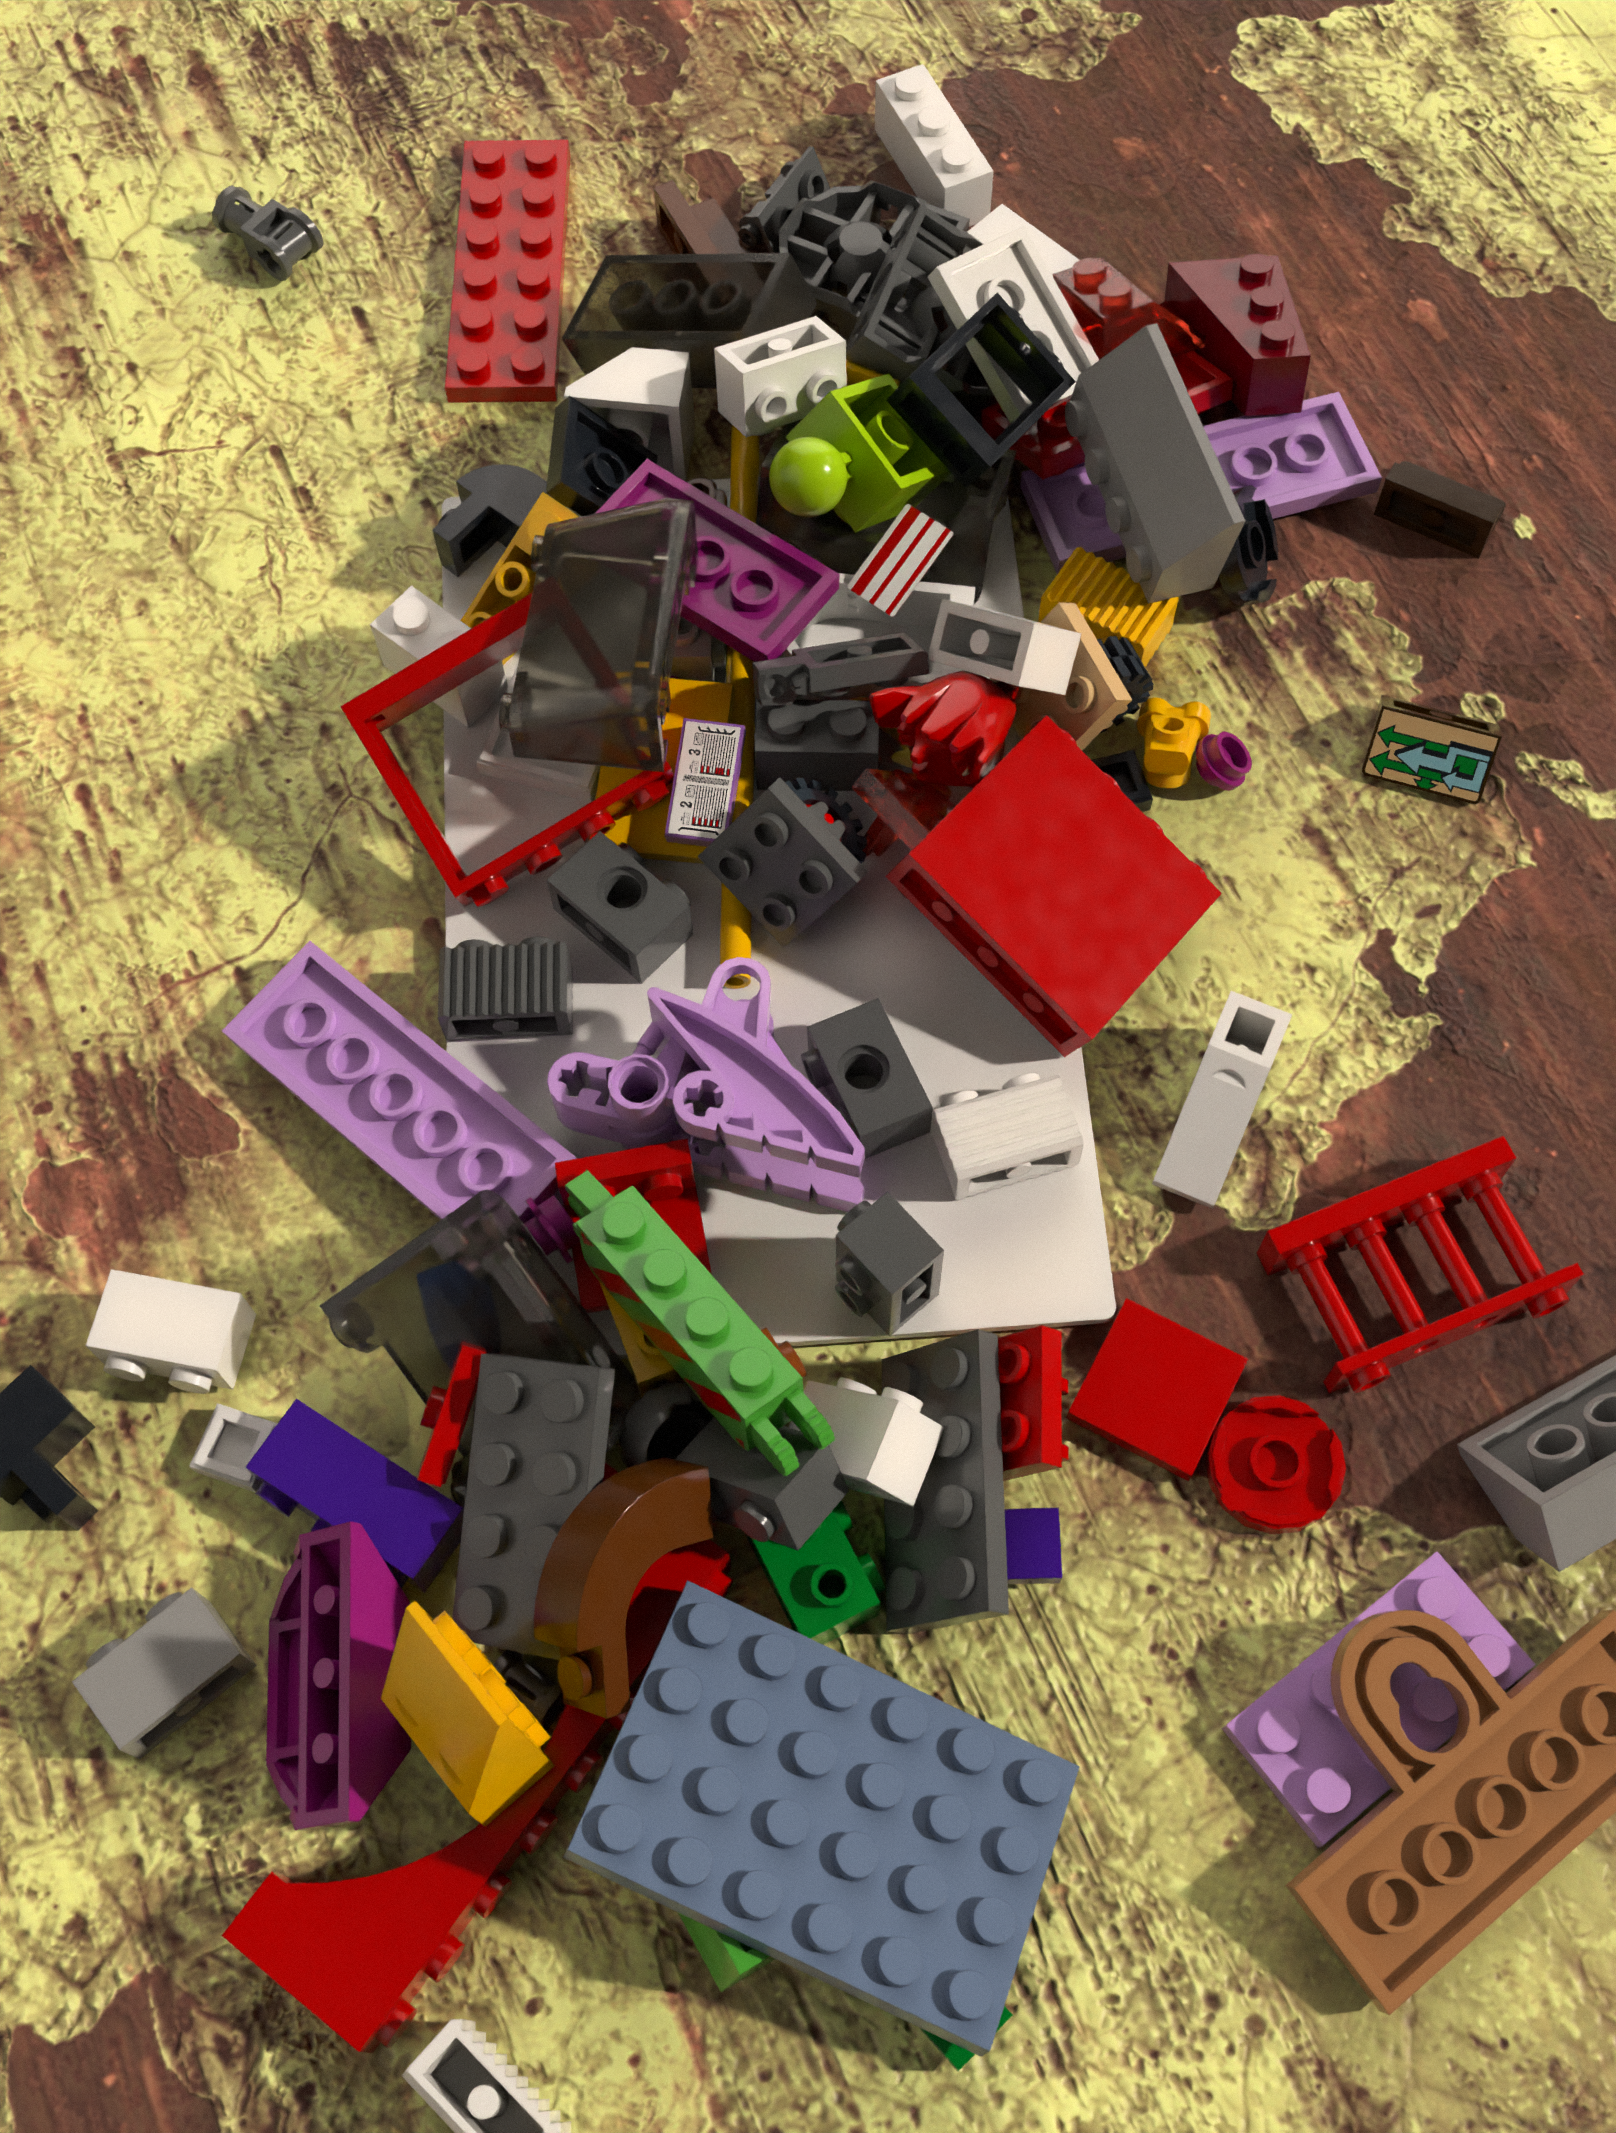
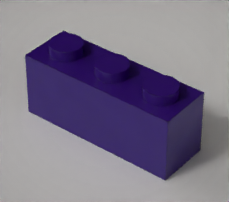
(342, 1480)

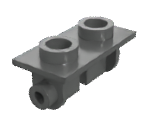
(797, 180)

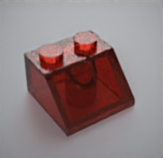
(1116, 307)

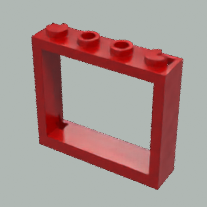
(431, 679)

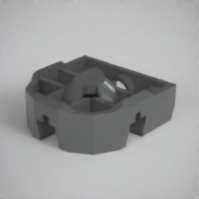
(846, 230)
(902, 342)

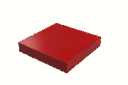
(1157, 1389)

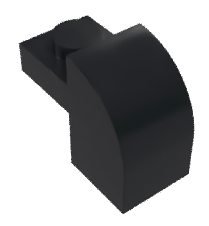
(491, 510)
(35, 1434)

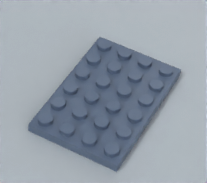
(828, 1817)

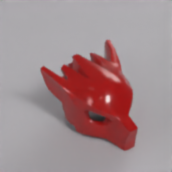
(950, 725)

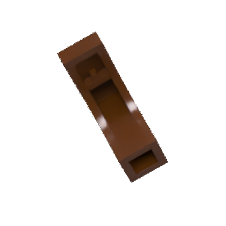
(600, 1562)

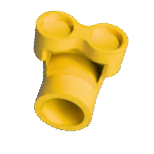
(1171, 739)

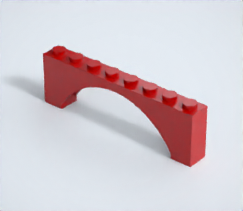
(371, 1942)

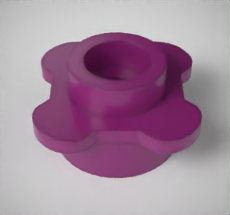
(552, 1227)

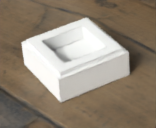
(229, 1445)

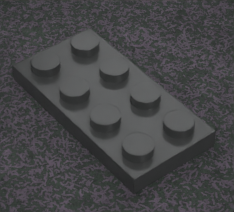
(530, 1465)
(950, 1546)

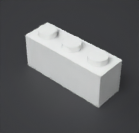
(932, 144)

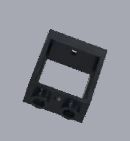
(946, 423)

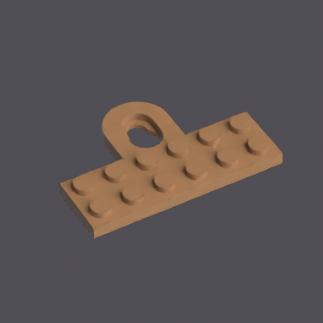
(1464, 1821)

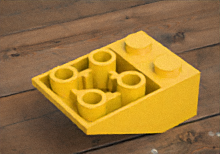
(463, 1715)

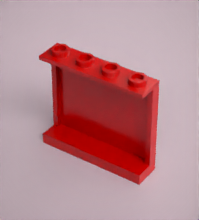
(1055, 886)

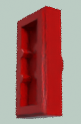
(447, 1415)

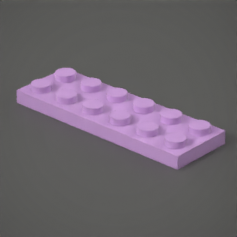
(1288, 458)
(393, 1090)

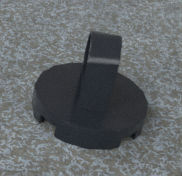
(1247, 564)

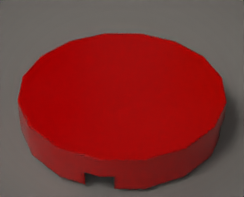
(1275, 1465)

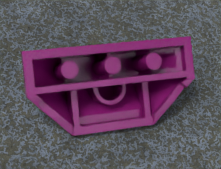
(327, 1668)

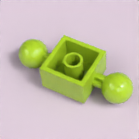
(854, 459)

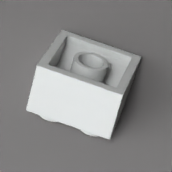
(647, 399)

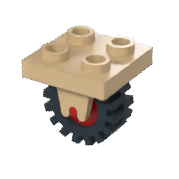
(1101, 688)

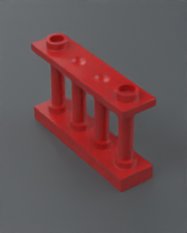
(1419, 1201)

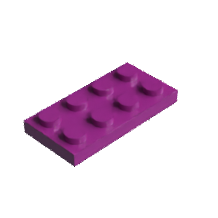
(748, 581)

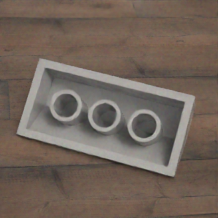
(1154, 468)
(1554, 1468)

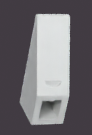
(1221, 1099)

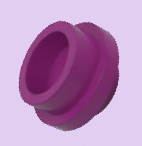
(1223, 760)

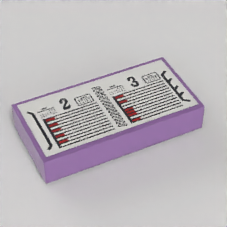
(704, 781)

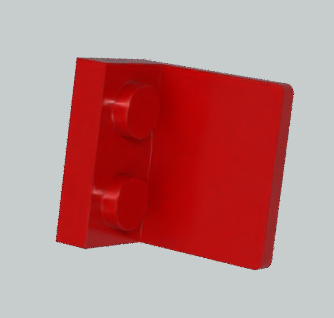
(662, 1177)

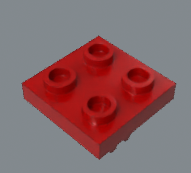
(1031, 1401)

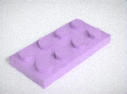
(1300, 1740)

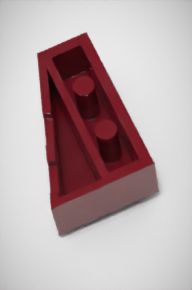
(1247, 328)

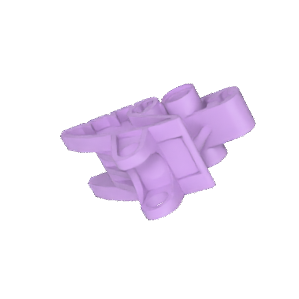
(755, 1101)

